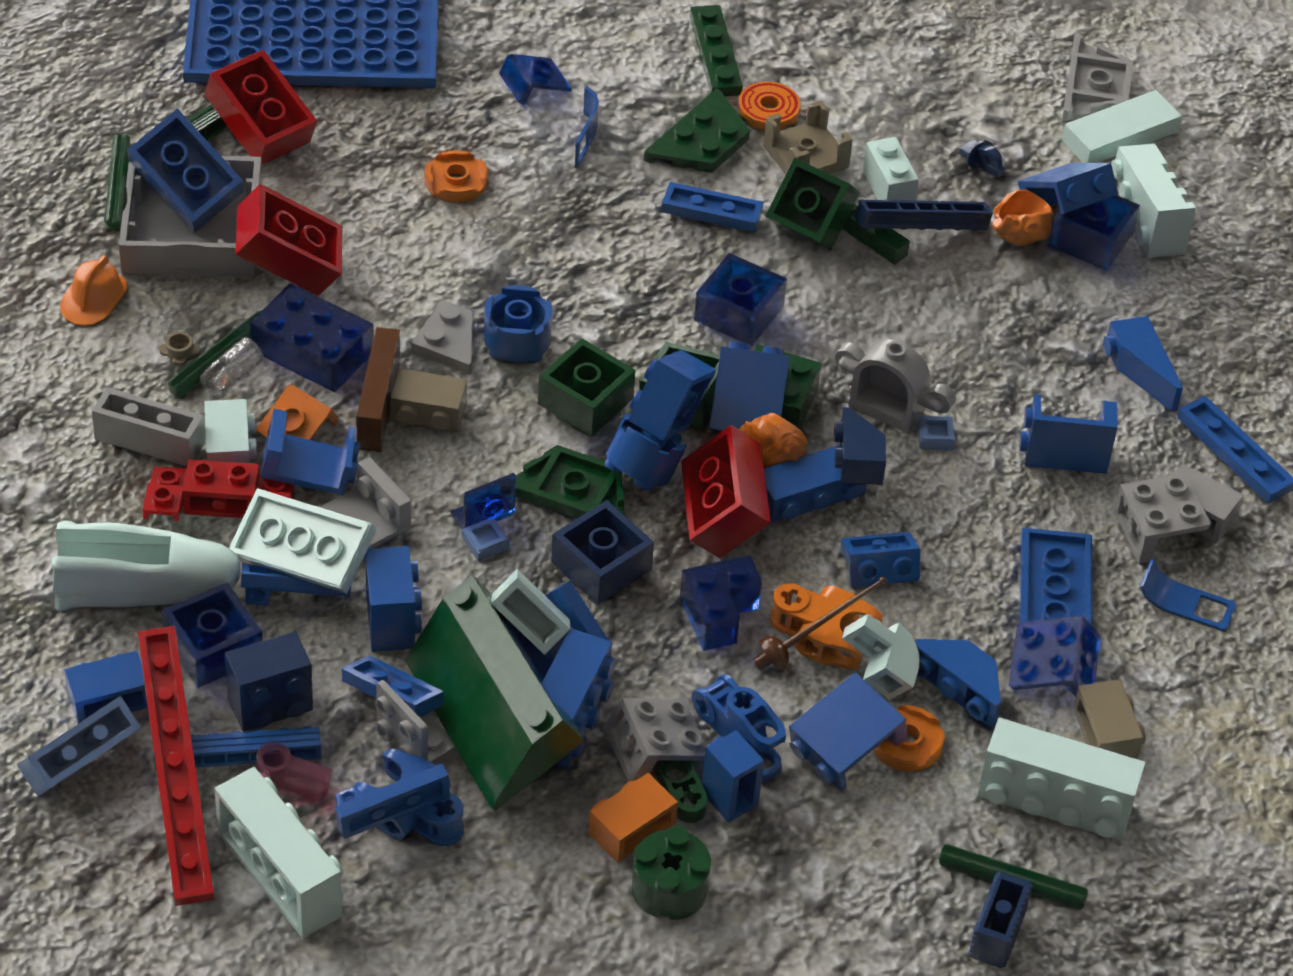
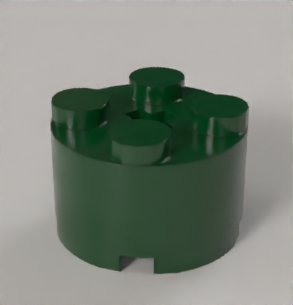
(671, 873)

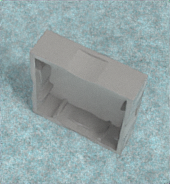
(160, 242)

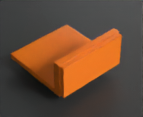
(304, 414)

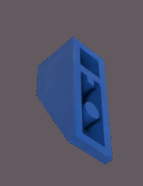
(1143, 360)

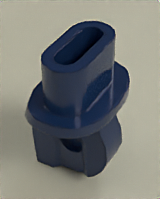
(983, 155)

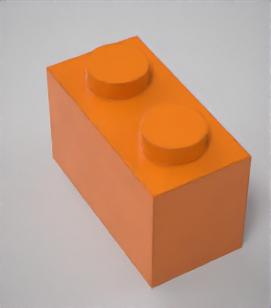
(631, 816)

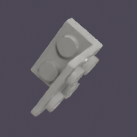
(376, 502)
(1158, 510)
(408, 731)
(653, 731)

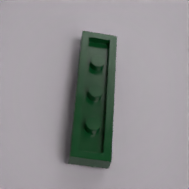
(715, 49)

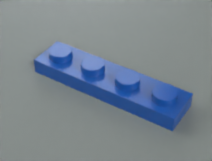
(1236, 449)

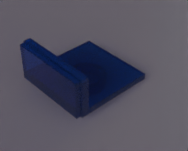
(528, 72)
(487, 502)

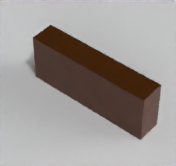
(377, 389)

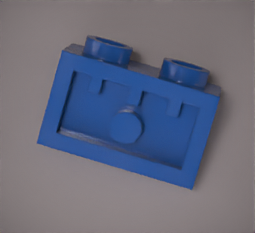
(882, 555)

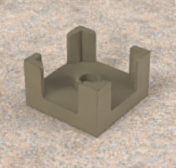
(808, 142)

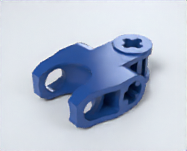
(745, 711)
(437, 822)

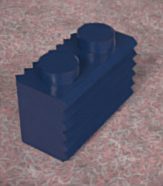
(1000, 920)

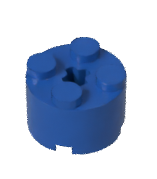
(517, 324)
(644, 455)

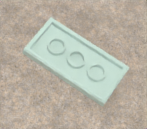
(302, 540)

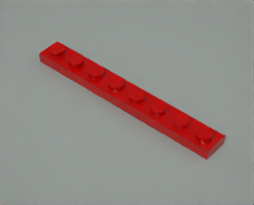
(175, 766)

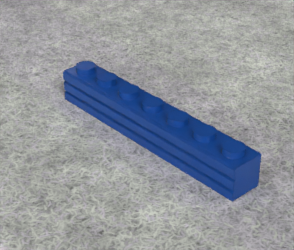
(242, 747)

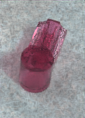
(293, 772)

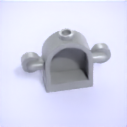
(892, 383)

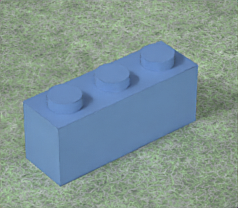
(79, 746)

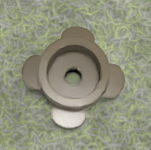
(179, 348)

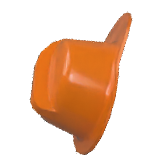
(93, 293)

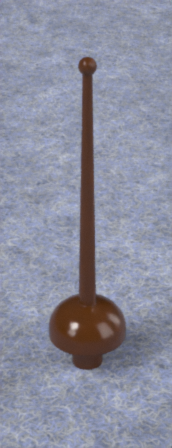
(777, 652)

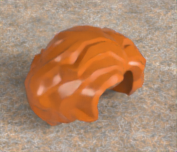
(1023, 218)
(778, 439)

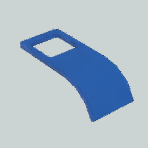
(591, 107)
(1180, 598)

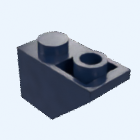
(860, 450)

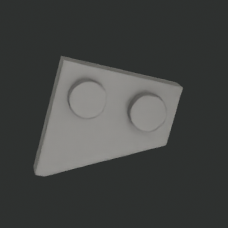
(447, 337)

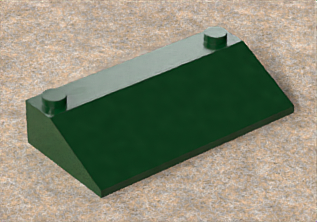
(492, 696)

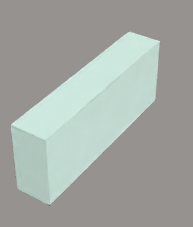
(1124, 124)

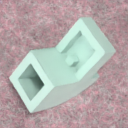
(891, 654)

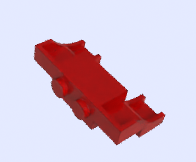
(208, 489)

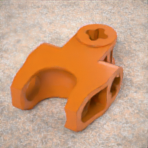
(825, 641)

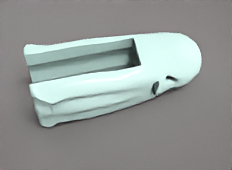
(135, 566)

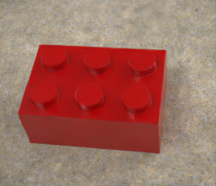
(260, 107)
(289, 240)
(725, 491)

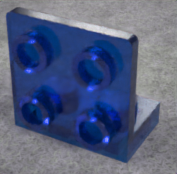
(1055, 654)

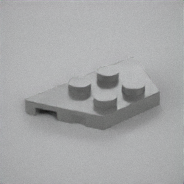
(1095, 80)

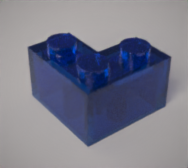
(716, 596)

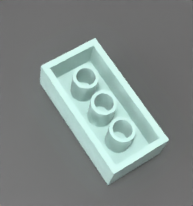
(1060, 779)
(279, 851)

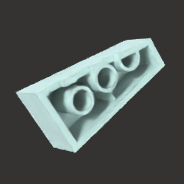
(1163, 214)

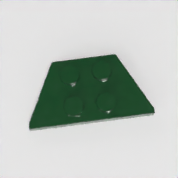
(702, 136)
(569, 482)

